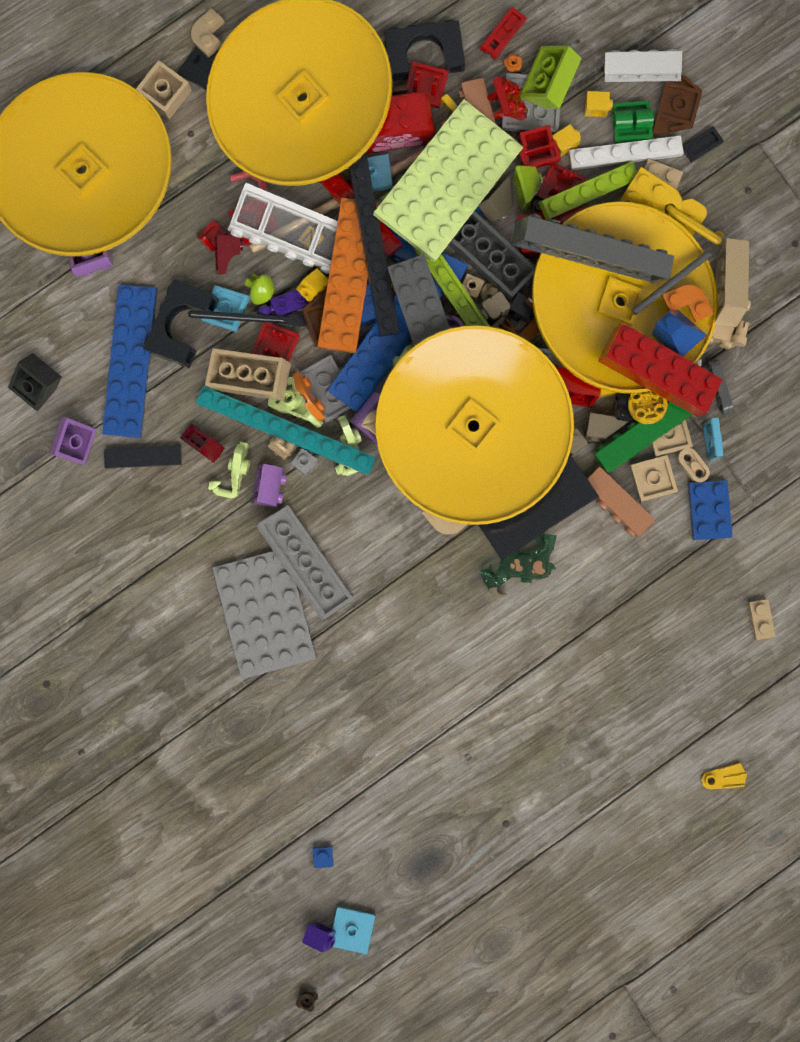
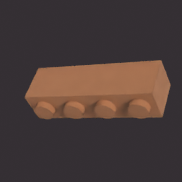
(476, 94)
(620, 504)

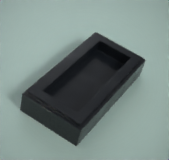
(702, 144)

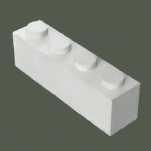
(643, 66)

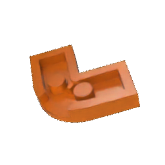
(691, 296)
(315, 406)

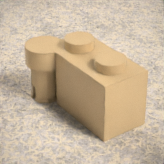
(729, 337)

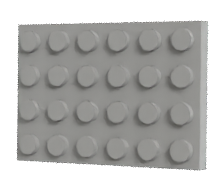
(263, 615)

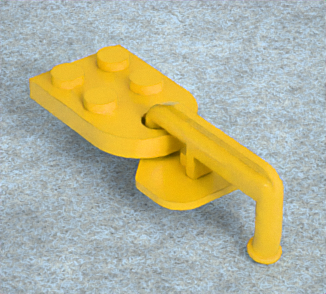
(657, 193)

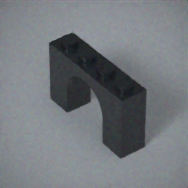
(445, 35)
(178, 299)

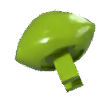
(261, 288)

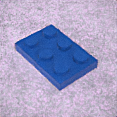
(710, 510)

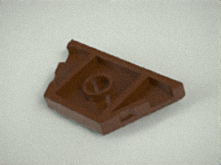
(677, 106)
(313, 316)

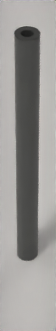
(671, 282)

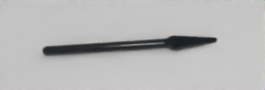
(292, 320)

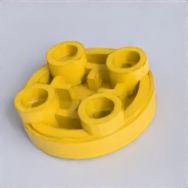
(647, 407)

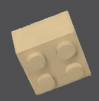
(164, 89)

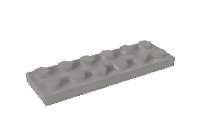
(304, 562)

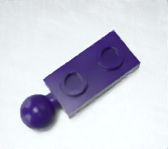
(284, 304)

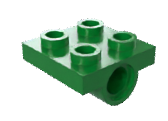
(632, 121)

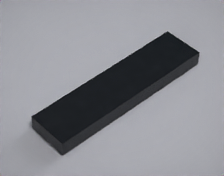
(142, 457)

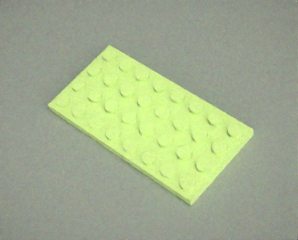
(448, 180)

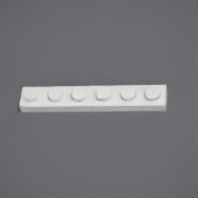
(625, 153)

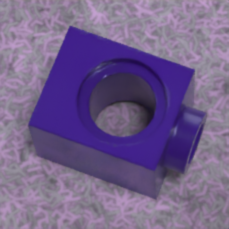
(319, 937)

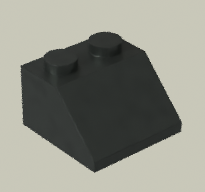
(34, 381)

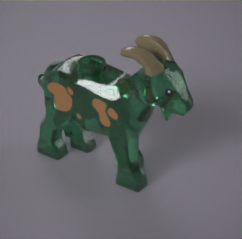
(521, 565)

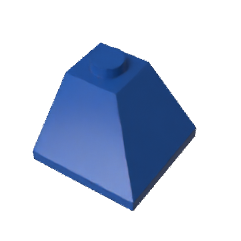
(677, 332)

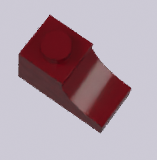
(225, 248)
(202, 443)

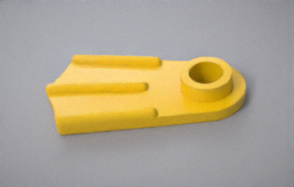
(725, 777)

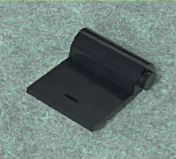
(197, 67)

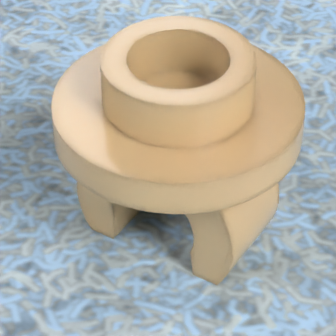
(488, 291)

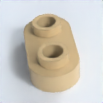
(695, 463)

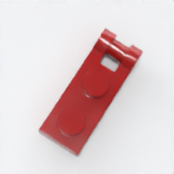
(503, 33)

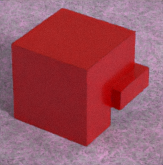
(538, 147)

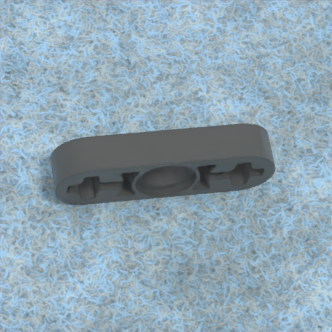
(722, 396)

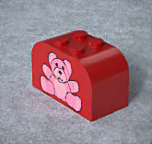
(406, 124)

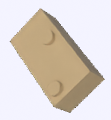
(732, 282)
(248, 374)

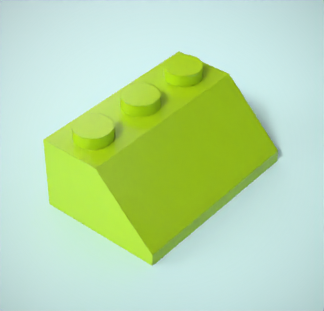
(551, 76)

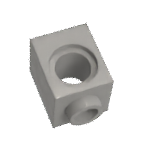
(304, 462)

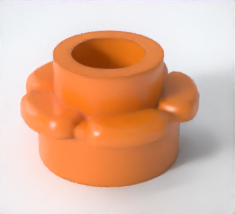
(513, 67)

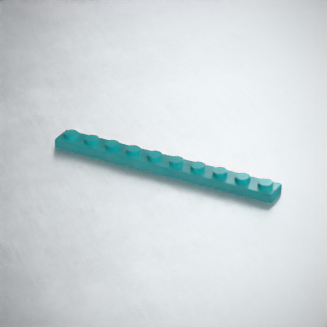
(286, 431)

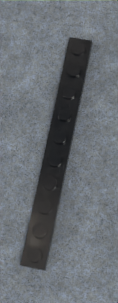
(373, 247)

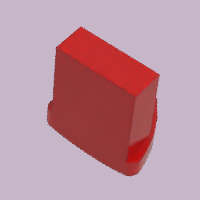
(206, 237)

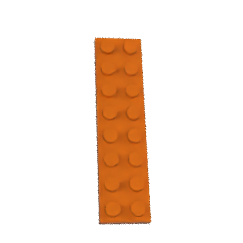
(345, 285)

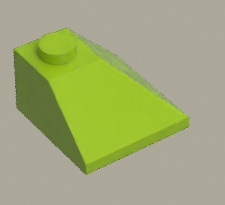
(526, 183)

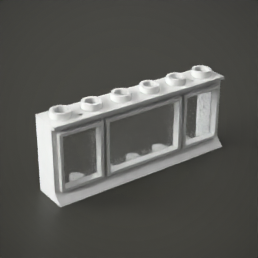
(284, 227)

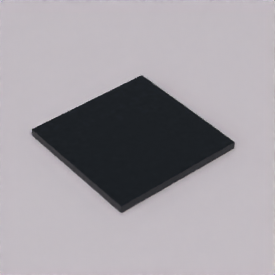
(564, 499)

